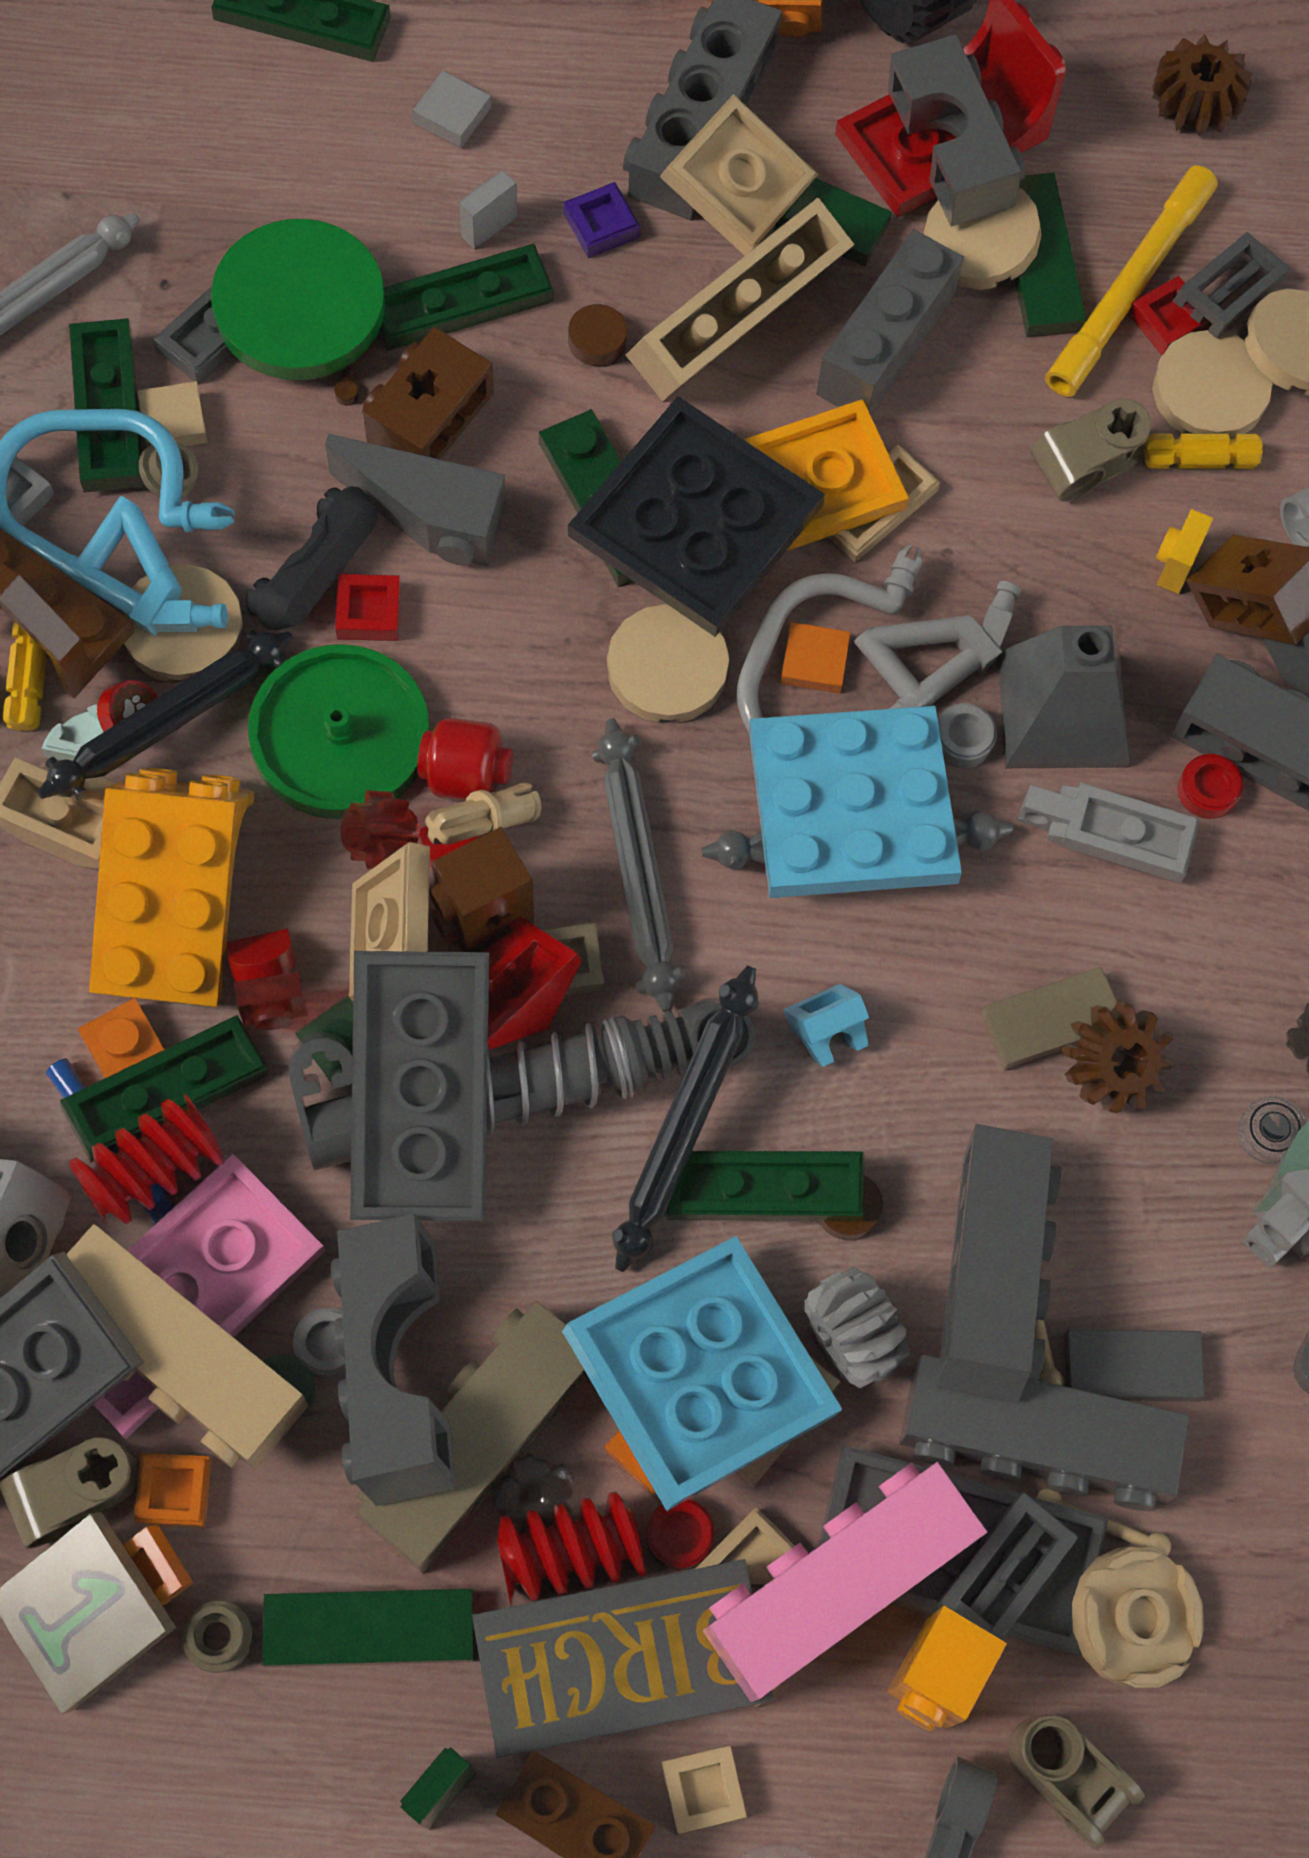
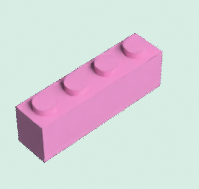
(843, 1581)

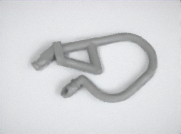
(977, 643)

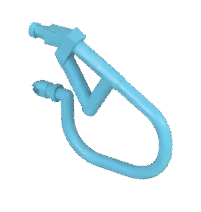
(160, 604)

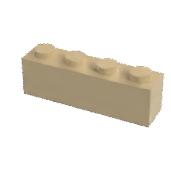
(739, 299)
(190, 1357)

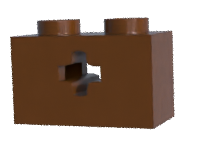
(429, 397)
(1255, 589)
(480, 891)
(571, 1814)

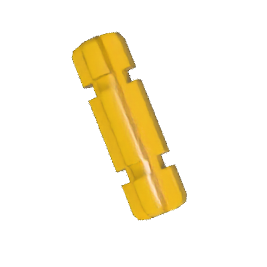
(1203, 451)
(24, 682)

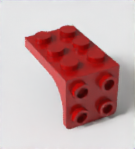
(1015, 71)

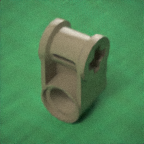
(1092, 447)
(59, 1492)
(1083, 1785)

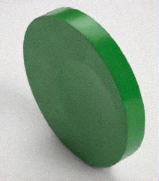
(298, 299)
(337, 727)

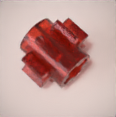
(378, 827)

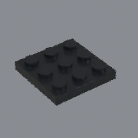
(696, 515)

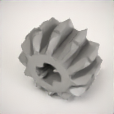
(857, 1327)

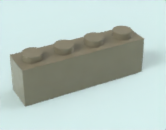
(492, 1422)

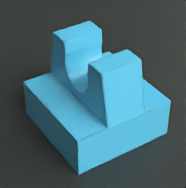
(825, 1015)

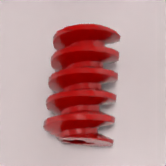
(147, 1160)
(569, 1547)

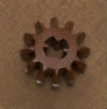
(1201, 85)
(1140, 1065)

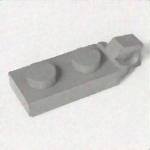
(1114, 828)

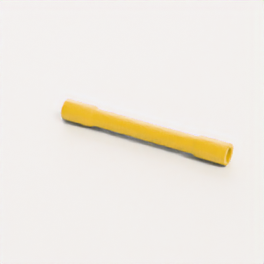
(1085, 347)

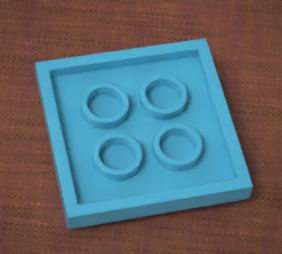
(853, 802)
(701, 1372)

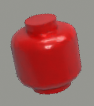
(463, 758)

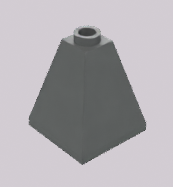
(1064, 700)

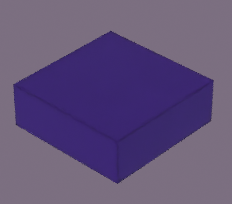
(601, 220)

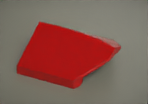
(526, 981)

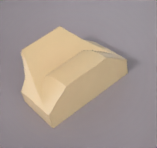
(57, 823)

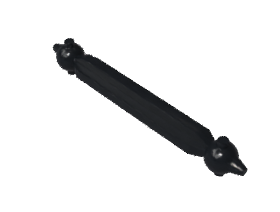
(164, 715)
(685, 1118)

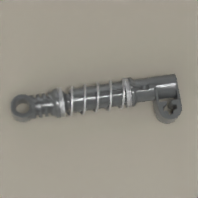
(526, 1079)

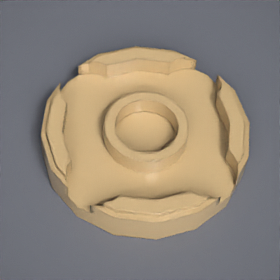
(991, 245)
(1281, 338)
(1210, 385)
(186, 653)
(666, 665)
(1137, 1617)

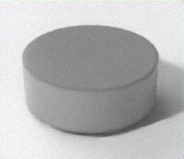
(966, 735)
(317, 1345)

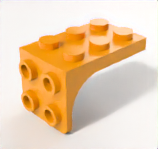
(166, 886)

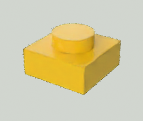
(1181, 549)

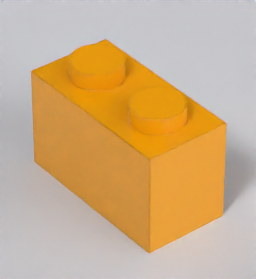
(945, 1670)

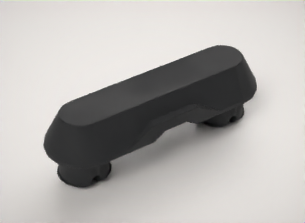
(341, 528)

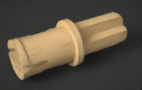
(483, 813)

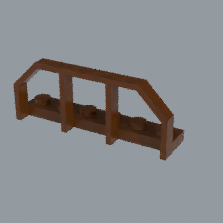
(59, 615)

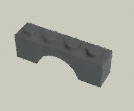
(396, 1438)

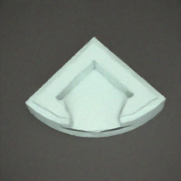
(67, 738)

